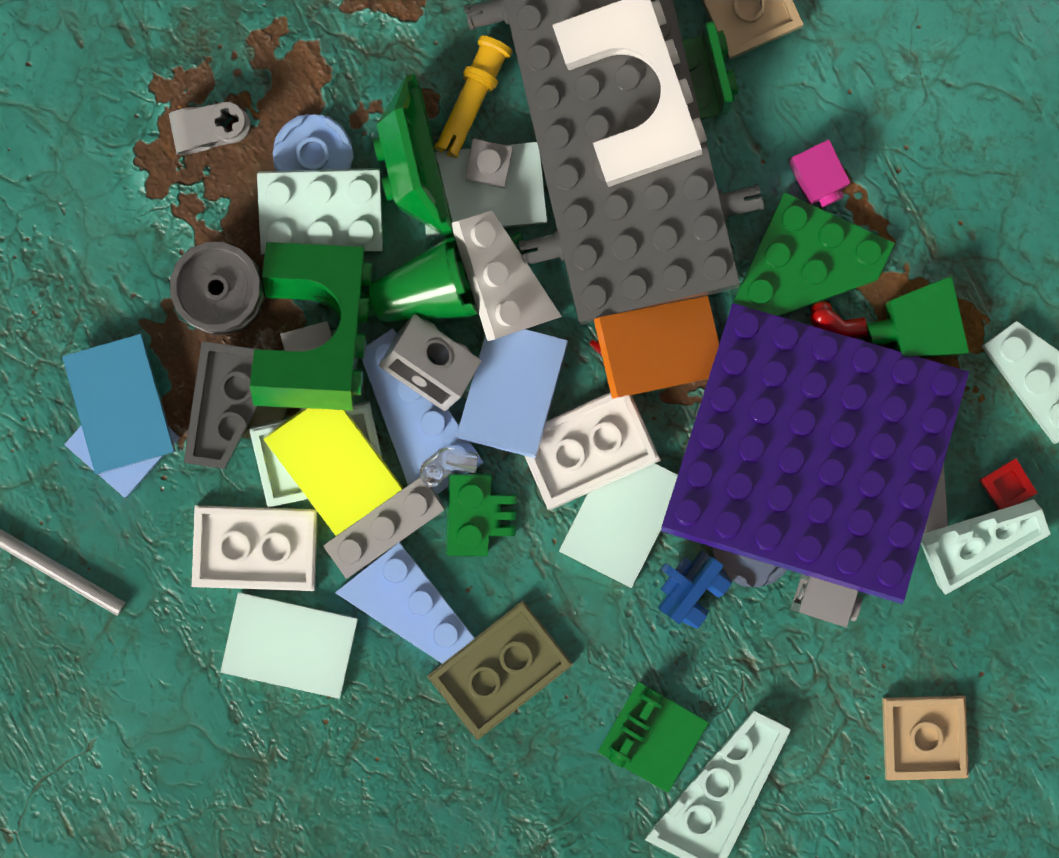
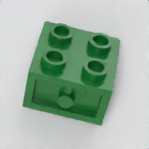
(711, 82)

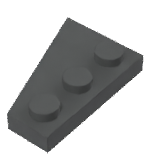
(220, 404)

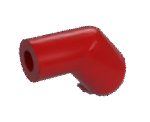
(825, 318)

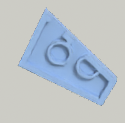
(408, 603)

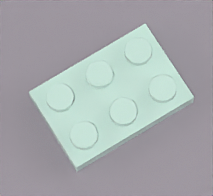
(321, 207)

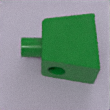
(923, 323)

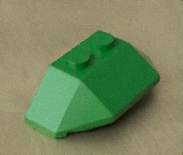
(411, 159)

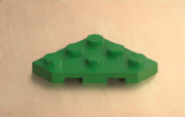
(809, 259)

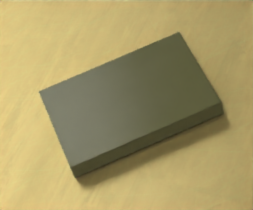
(500, 670)

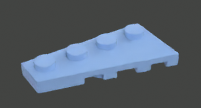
(412, 421)

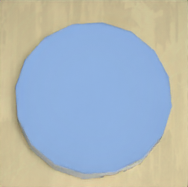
(312, 144)

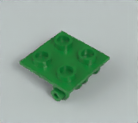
(652, 737)

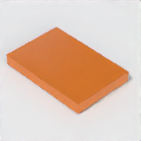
(658, 346)

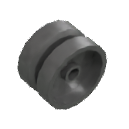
(196, 276)

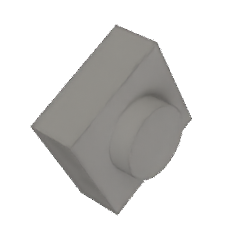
(488, 163)

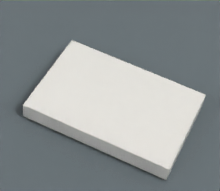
(591, 449)
(254, 548)

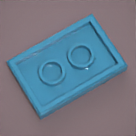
(118, 404)

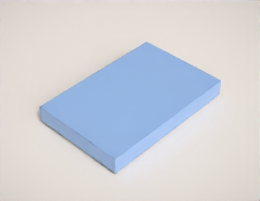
(513, 392)

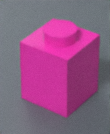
(820, 174)

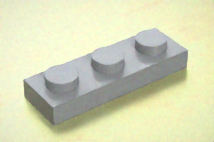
(384, 527)

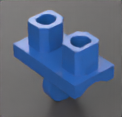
(688, 584)

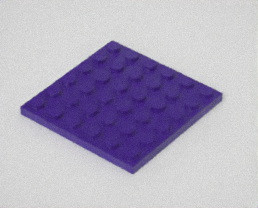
(816, 453)

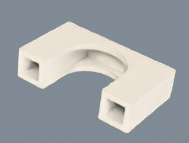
(635, 30)

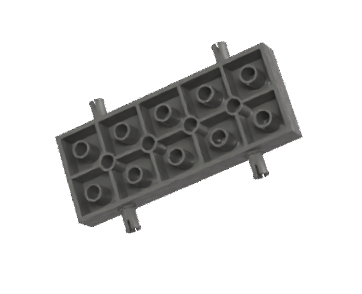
(631, 241)

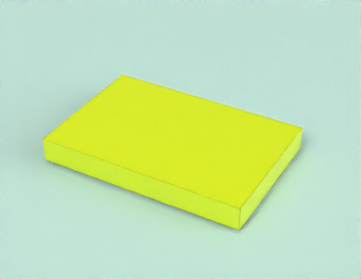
(333, 465)

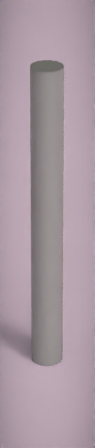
(61, 573)

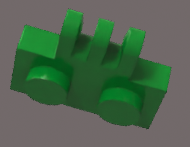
(475, 514)

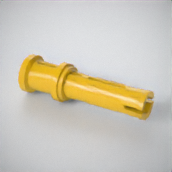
(479, 79)

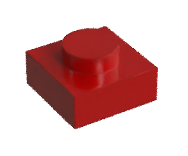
(1008, 485)

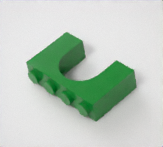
(329, 373)

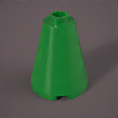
(427, 286)

